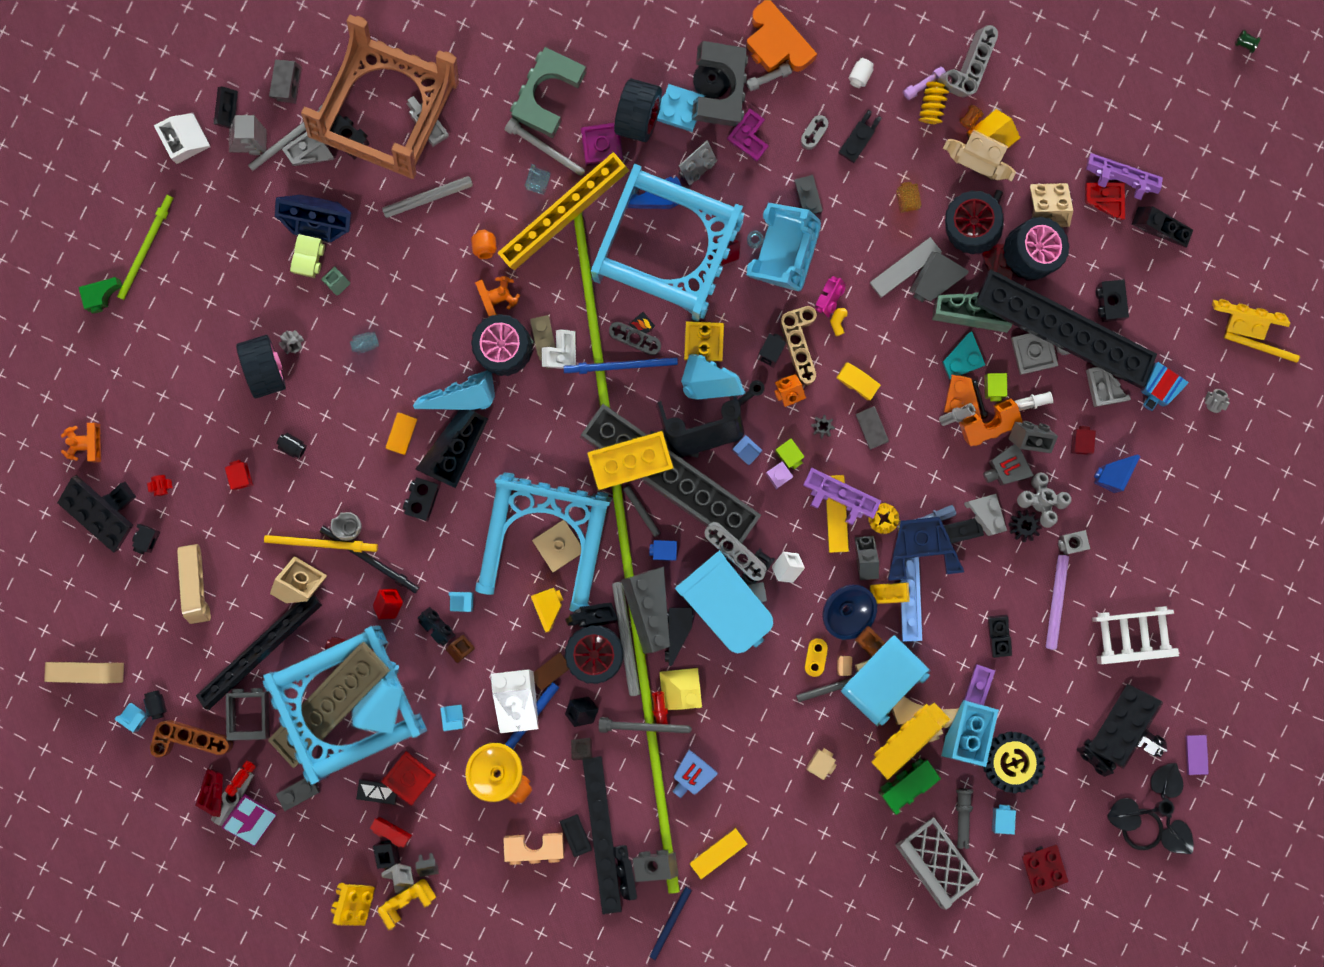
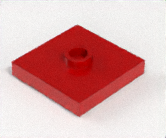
(408, 778)

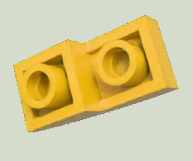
(858, 380)

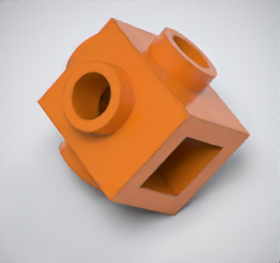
(789, 390)

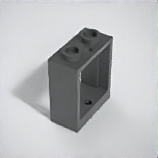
(231, 733)

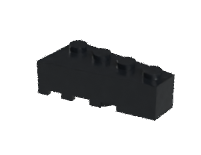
(453, 448)

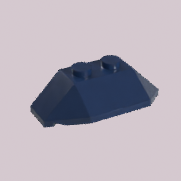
(313, 217)

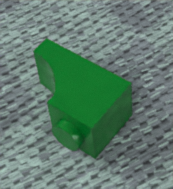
(96, 295)

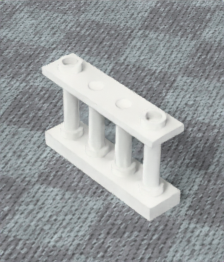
(1146, 651)

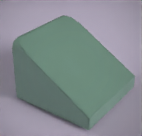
(335, 281)

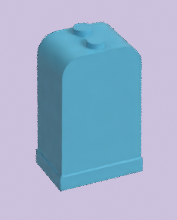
(726, 604)

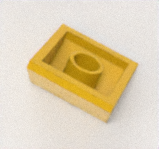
(998, 127)

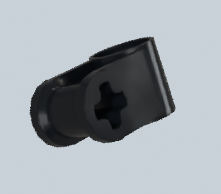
(763, 556)

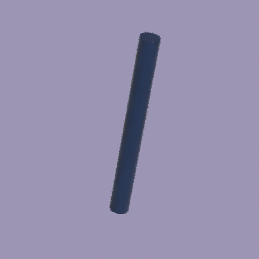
(670, 923)

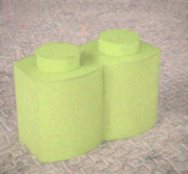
(307, 255)

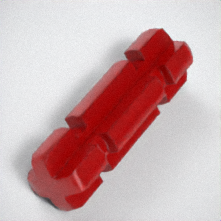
(240, 778)

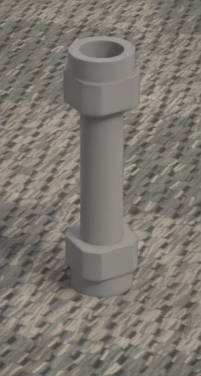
(753, 83)

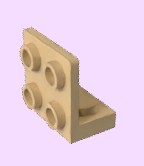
(1052, 202)

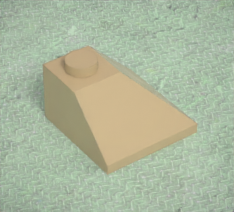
(297, 582)

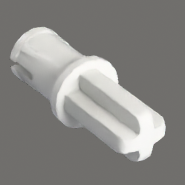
(1034, 401)

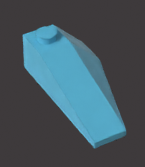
(706, 381)
(470, 395)

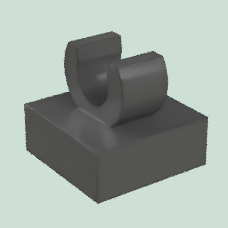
(427, 867)

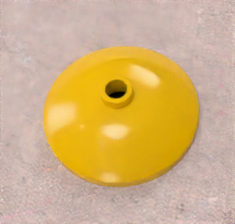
(482, 772)

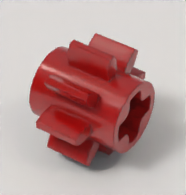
(159, 485)

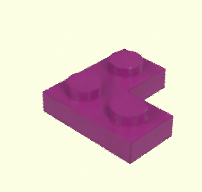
(744, 136)

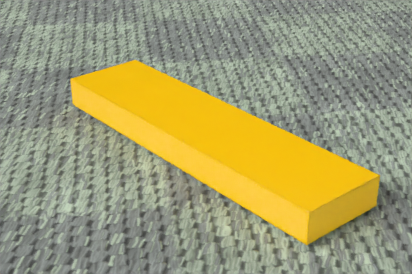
(836, 523)

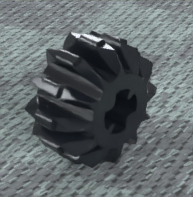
(1024, 533)

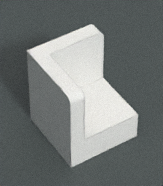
(788, 567)

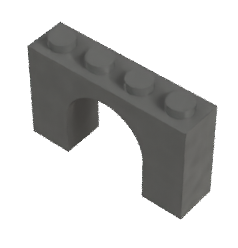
(732, 62)

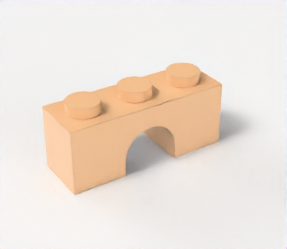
(517, 851)

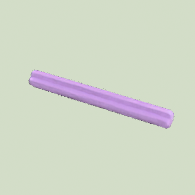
(1057, 602)

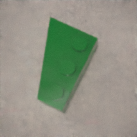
(909, 785)

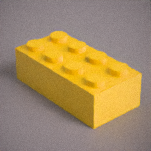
(910, 739)

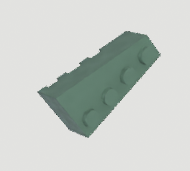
(961, 310)

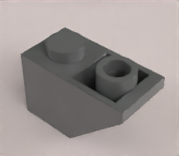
(867, 558)

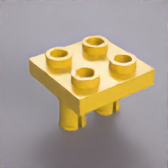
(704, 339)
(352, 904)

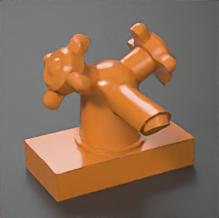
(496, 295)
(89, 442)

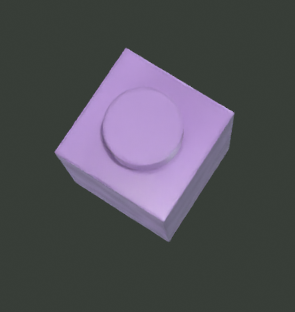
(779, 475)

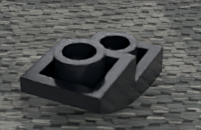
(999, 636)

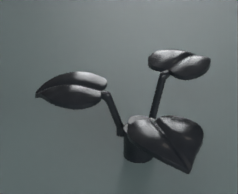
(1169, 783)

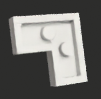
(563, 354)

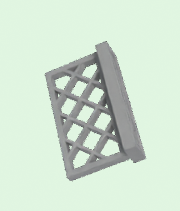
(928, 877)

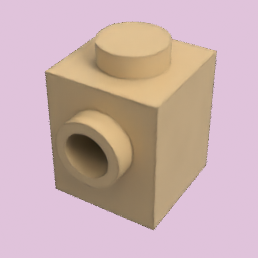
(822, 763)

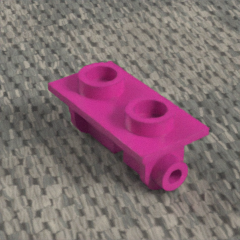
(827, 304)

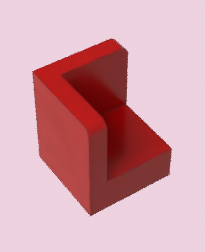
(387, 604)

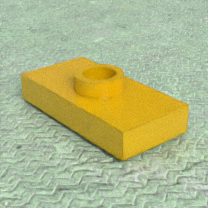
(890, 593)

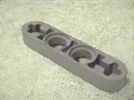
(733, 553)

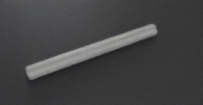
(626, 641)

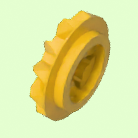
(885, 527)

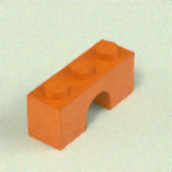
(1005, 416)

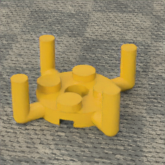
(420, 889)

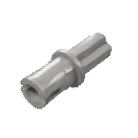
(957, 414)

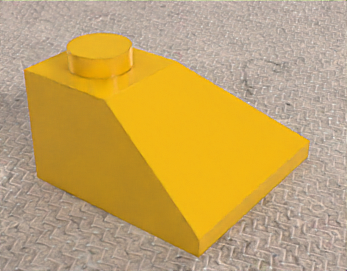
(548, 607)

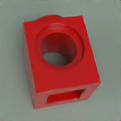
(238, 475)

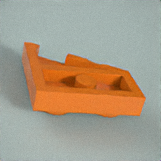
(960, 394)

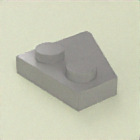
(1104, 388)

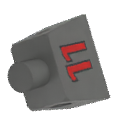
(1008, 467)

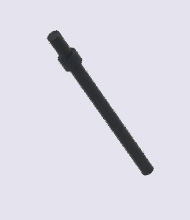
(400, 580)

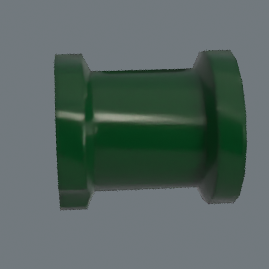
(1247, 41)

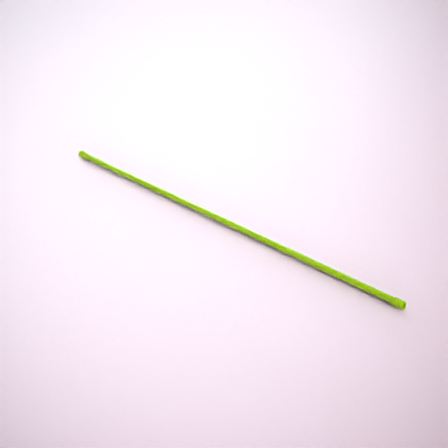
(672, 884)

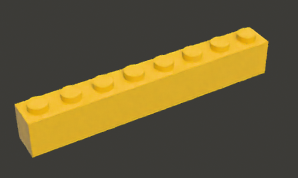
(563, 211)

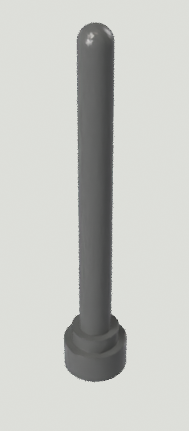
(607, 724)

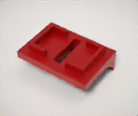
(390, 831)

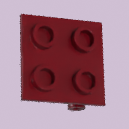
(1044, 869)

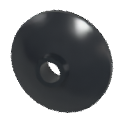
(710, 89)

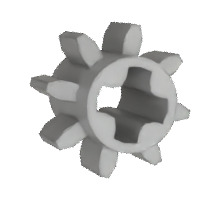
(291, 341)
(1217, 400)

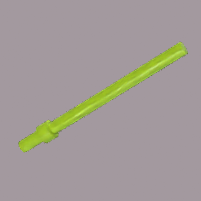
(161, 214)

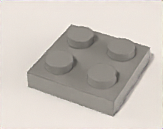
(1033, 353)

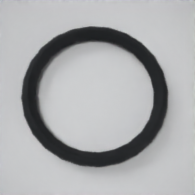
(1151, 845)

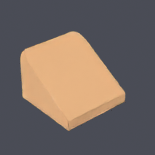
(844, 665)

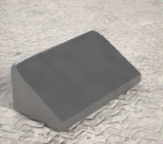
(872, 428)

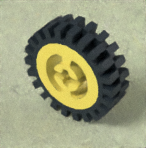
(1019, 780)

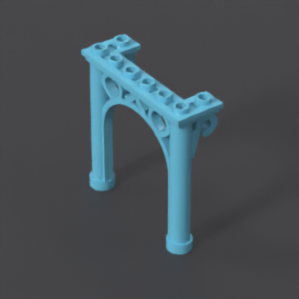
(498, 527)

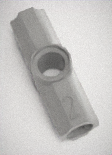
(228, 806)

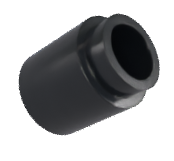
(291, 445)
(154, 704)

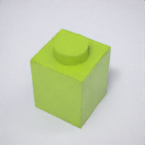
(995, 386)
(790, 454)

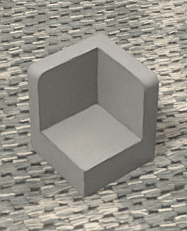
(401, 877)

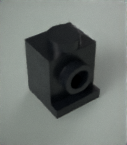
(144, 539)
(382, 858)

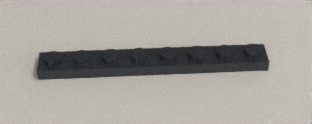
(257, 652)
(602, 835)

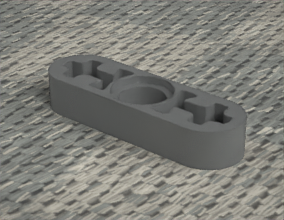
(619, 337)

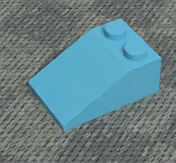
(971, 734)

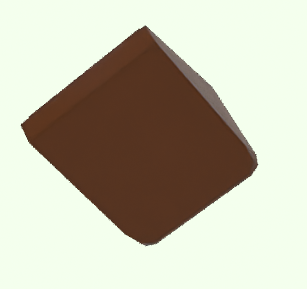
(460, 648)

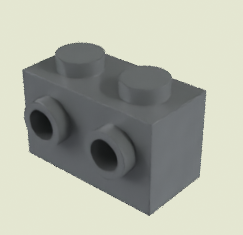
(1033, 437)

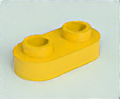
(816, 657)

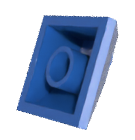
(1116, 474)

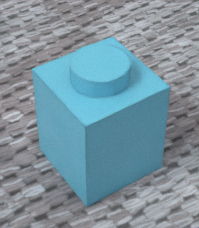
(1003, 820)

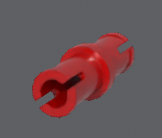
(660, 710)

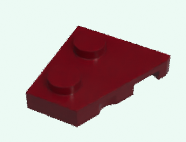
(995, 261)
(211, 793)

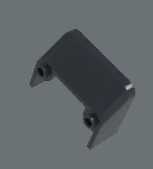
(703, 437)

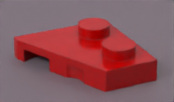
(1107, 199)

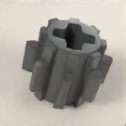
(822, 421)

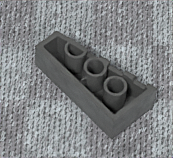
(649, 608)

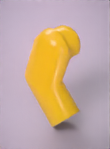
(836, 320)

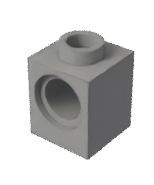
(1080, 537)

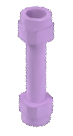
(911, 91)

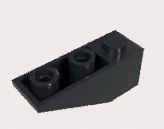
(1162, 225)
(679, 627)

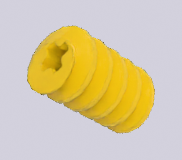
(933, 103)

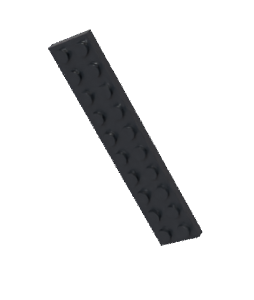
(1065, 329)

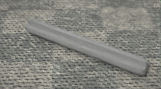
(427, 196)

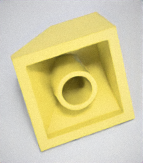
(681, 689)

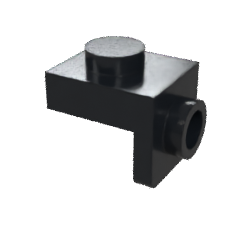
(120, 496)

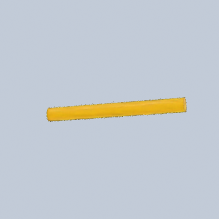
(1261, 346)

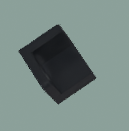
(581, 711)

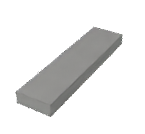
(904, 268)

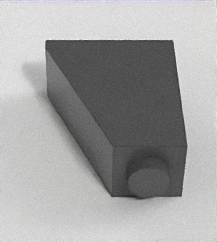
(936, 277)

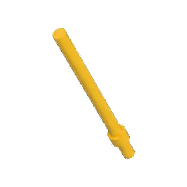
(356, 546)

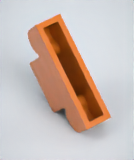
(777, 40)

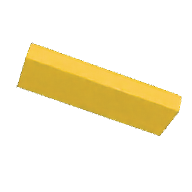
(718, 853)

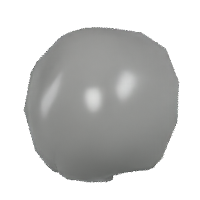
(346, 526)

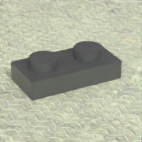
(808, 194)
(296, 794)

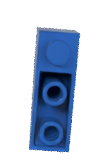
(651, 201)

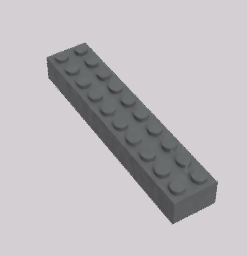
(680, 485)

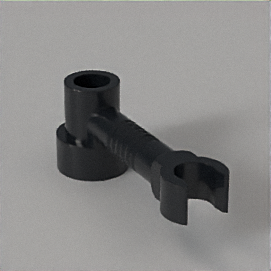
(749, 394)

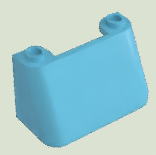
(786, 247)
(885, 680)
(379, 706)

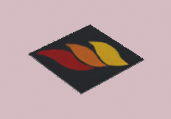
(642, 323)

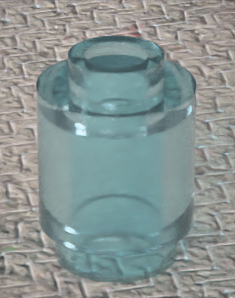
(364, 342)

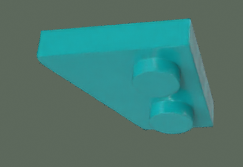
(964, 358)

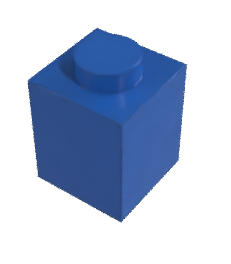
(663, 550)

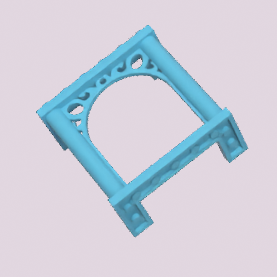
(690, 300)
(283, 680)

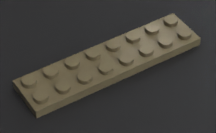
(334, 698)

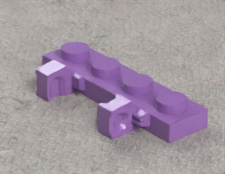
(1113, 170)
(855, 500)

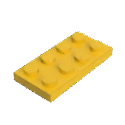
(630, 460)

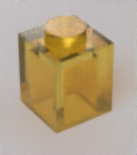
(908, 197)

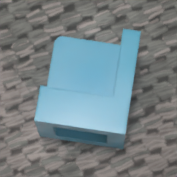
(461, 601)
(452, 717)
(132, 718)

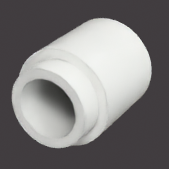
(861, 73)

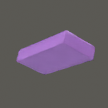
(1196, 754)

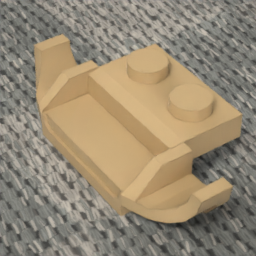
(981, 155)

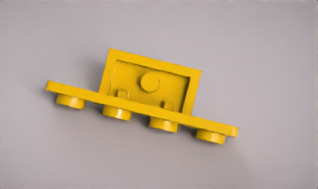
(1249, 321)

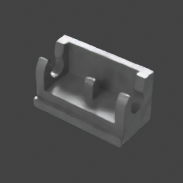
(285, 81)

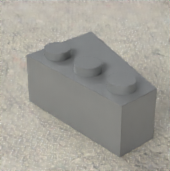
(247, 135)

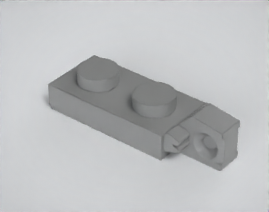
(438, 133)

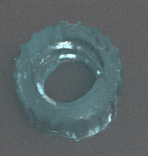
(755, 233)

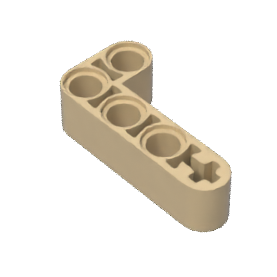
(794, 349)
(191, 585)
(84, 672)

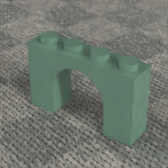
(549, 66)

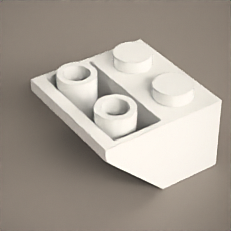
(182, 136)

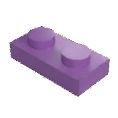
(979, 685)

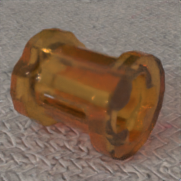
(966, 122)

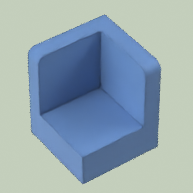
(747, 450)

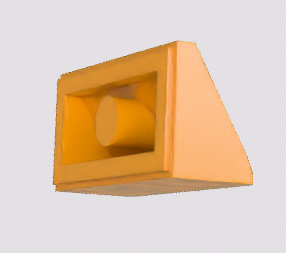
(401, 433)

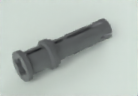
(964, 808)

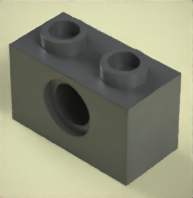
(646, 871)

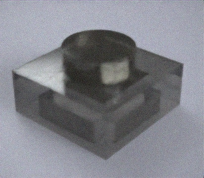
(581, 749)

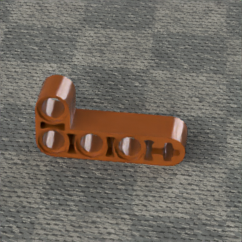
(193, 740)

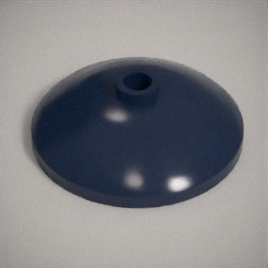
(858, 614)

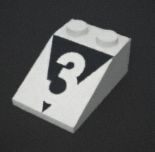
(515, 700)

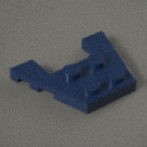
(922, 539)

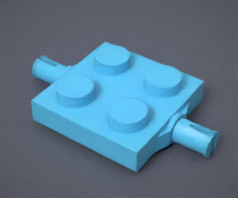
(677, 108)

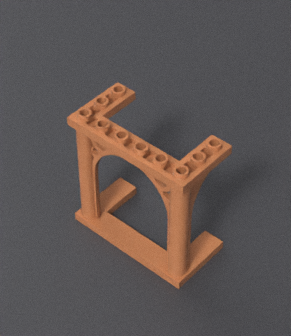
(359, 47)

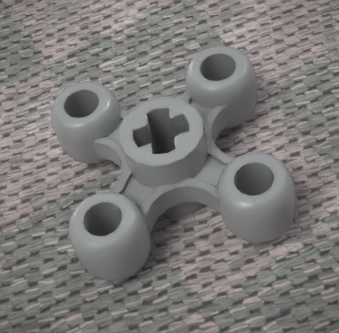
(1044, 500)

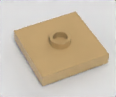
(558, 545)

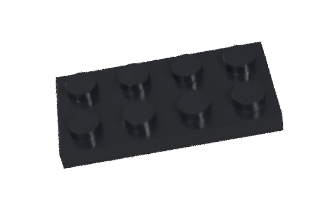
(95, 513)
(1125, 726)

